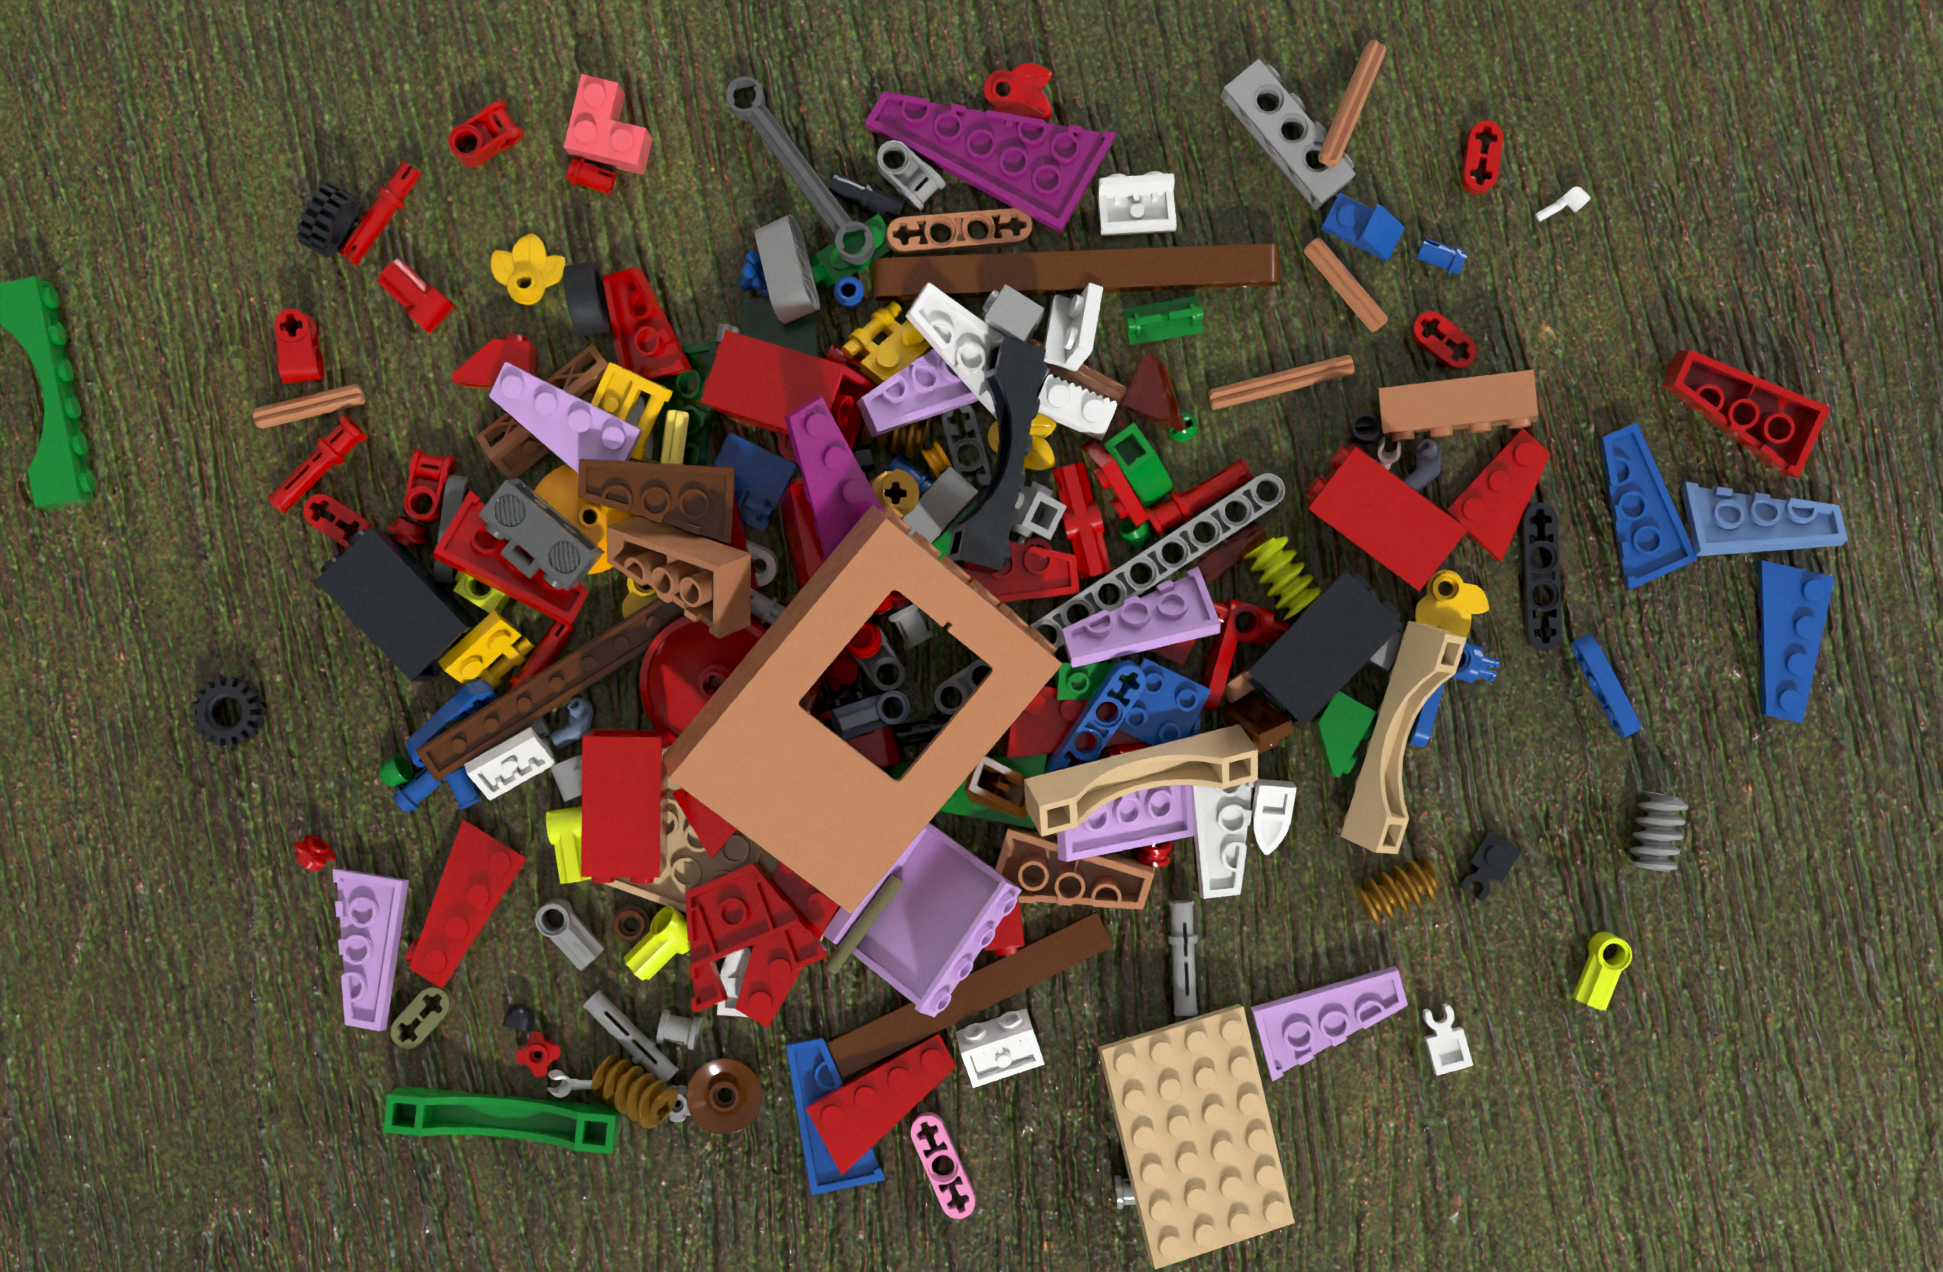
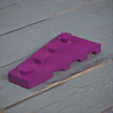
(830, 473)

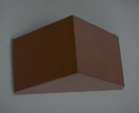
(997, 788)

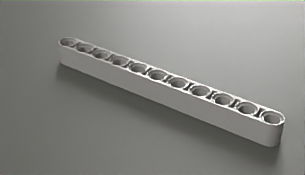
(1153, 560)

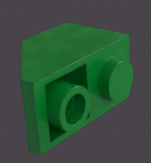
(1139, 465)
(1339, 731)

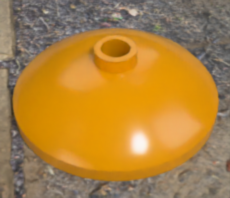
(561, 492)

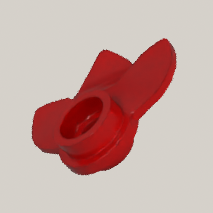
(1024, 91)

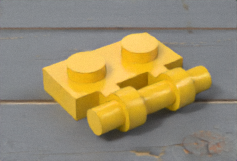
(895, 353)
(482, 647)

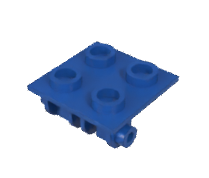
(758, 478)
(1165, 707)

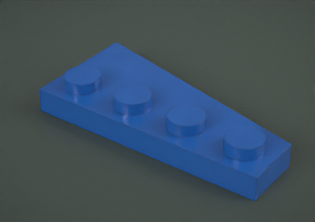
(812, 1077)

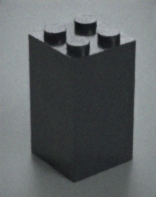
(396, 602)
(1323, 648)

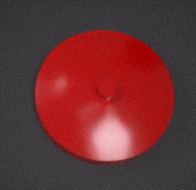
(687, 668)

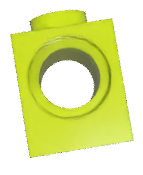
(491, 601)

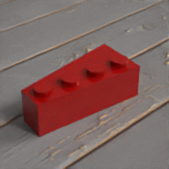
(1754, 412)

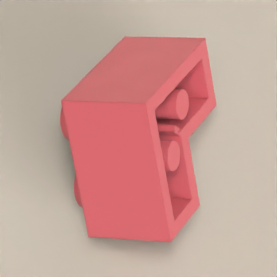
(596, 129)

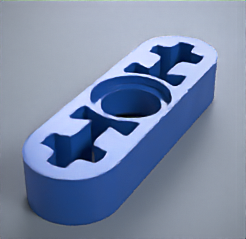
(1605, 686)
(462, 704)

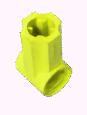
(565, 833)
(660, 944)
(1601, 975)

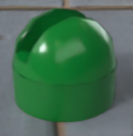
(1187, 434)
(1135, 535)
(395, 771)

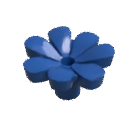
(753, 274)

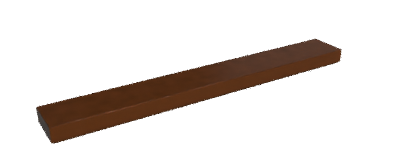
(547, 689)
(974, 993)

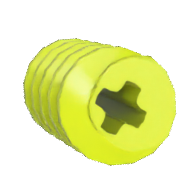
(1283, 576)

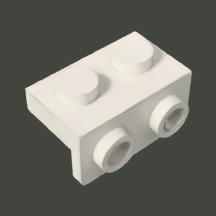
(1136, 204)

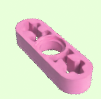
(944, 1195)

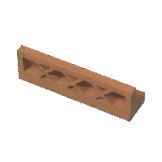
(519, 446)

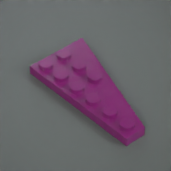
(1006, 155)

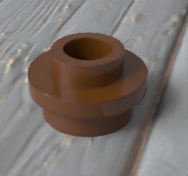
(620, 928)

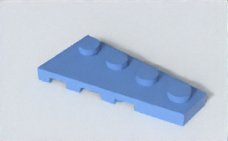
(1756, 523)

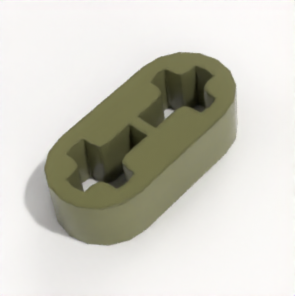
(428, 1022)

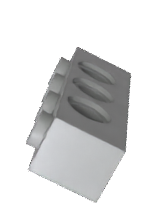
(1265, 126)

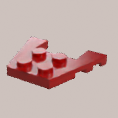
(735, 915)

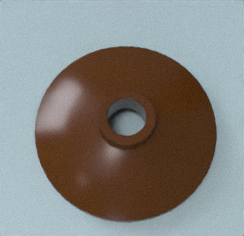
(710, 1109)

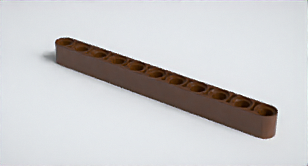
(1073, 270)

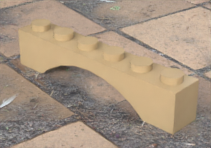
(1209, 759)
(1378, 806)

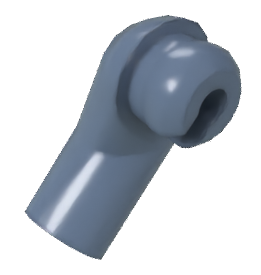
(1427, 464)
(578, 723)

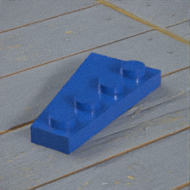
(1643, 515)
(1792, 626)

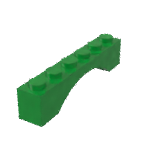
(60, 467)
(466, 1113)

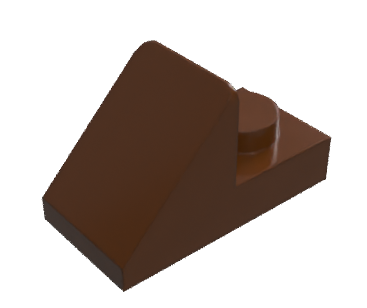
(1258, 720)

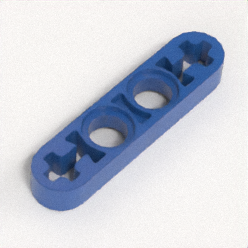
(1101, 728)

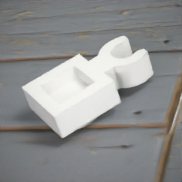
(1446, 1046)

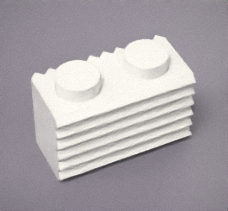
(1076, 407)

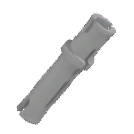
(1183, 957)
(598, 1005)

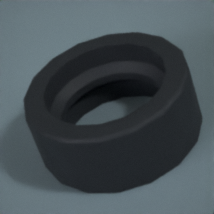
(586, 298)

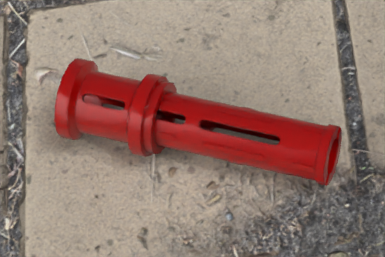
(329, 451)
(1183, 505)

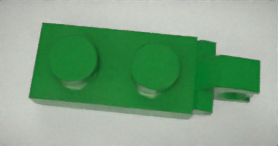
(830, 267)

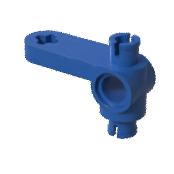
(1471, 665)

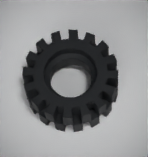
(328, 219)
(250, 711)

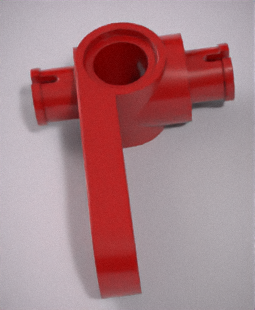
(1260, 629)

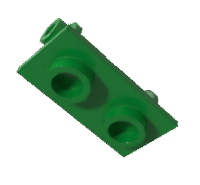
(1163, 320)
(1084, 680)

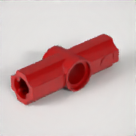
(1082, 520)

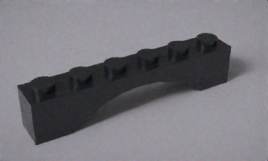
(1013, 382)

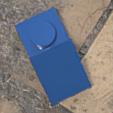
(1363, 227)

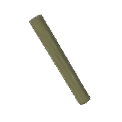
(863, 924)

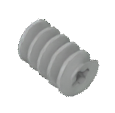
(1658, 832)

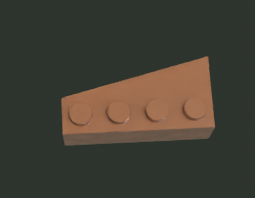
(687, 569)

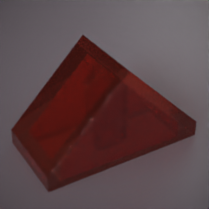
(1153, 395)

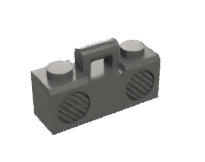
(540, 530)

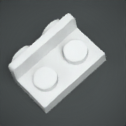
(1072, 328)
(510, 763)
(999, 1047)

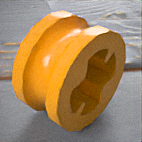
(936, 459)

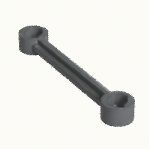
(800, 170)

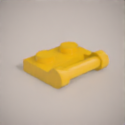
(619, 394)

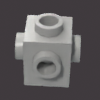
(1037, 511)

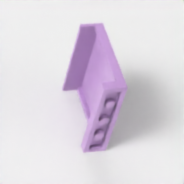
(933, 921)

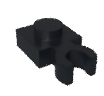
(1491, 859)

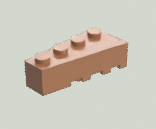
(1459, 404)
(1098, 880)

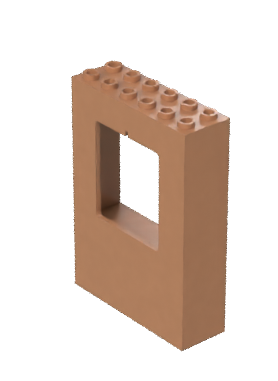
(798, 782)

